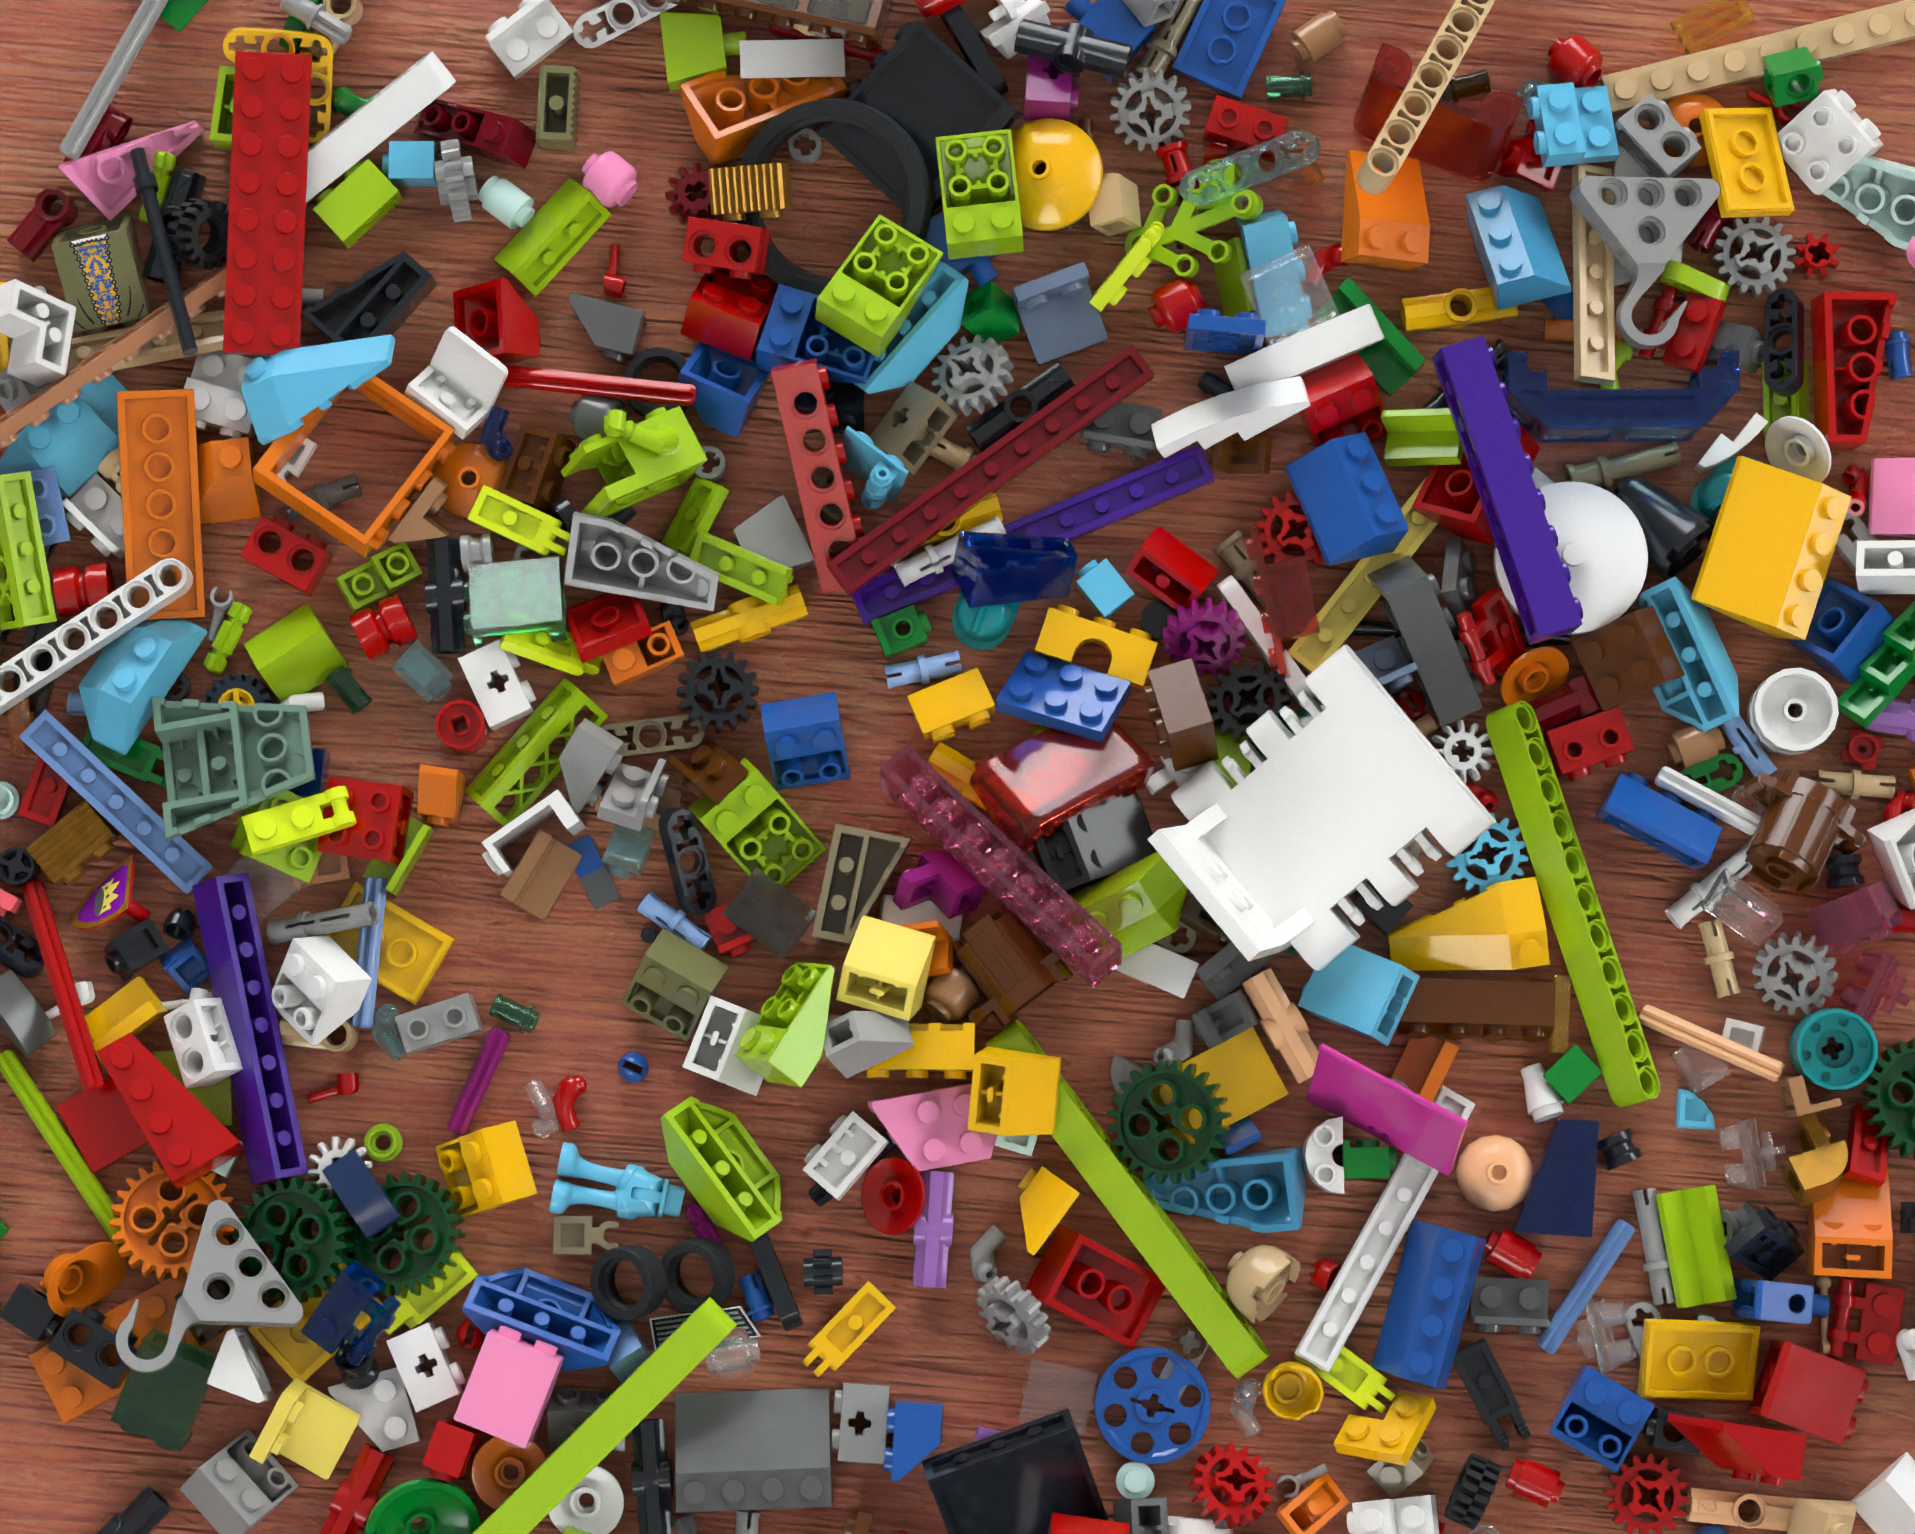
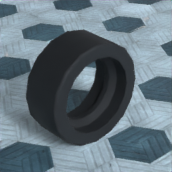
(644, 359)
(720, 1263)
(652, 1277)

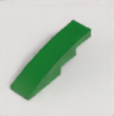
(1883, 672)

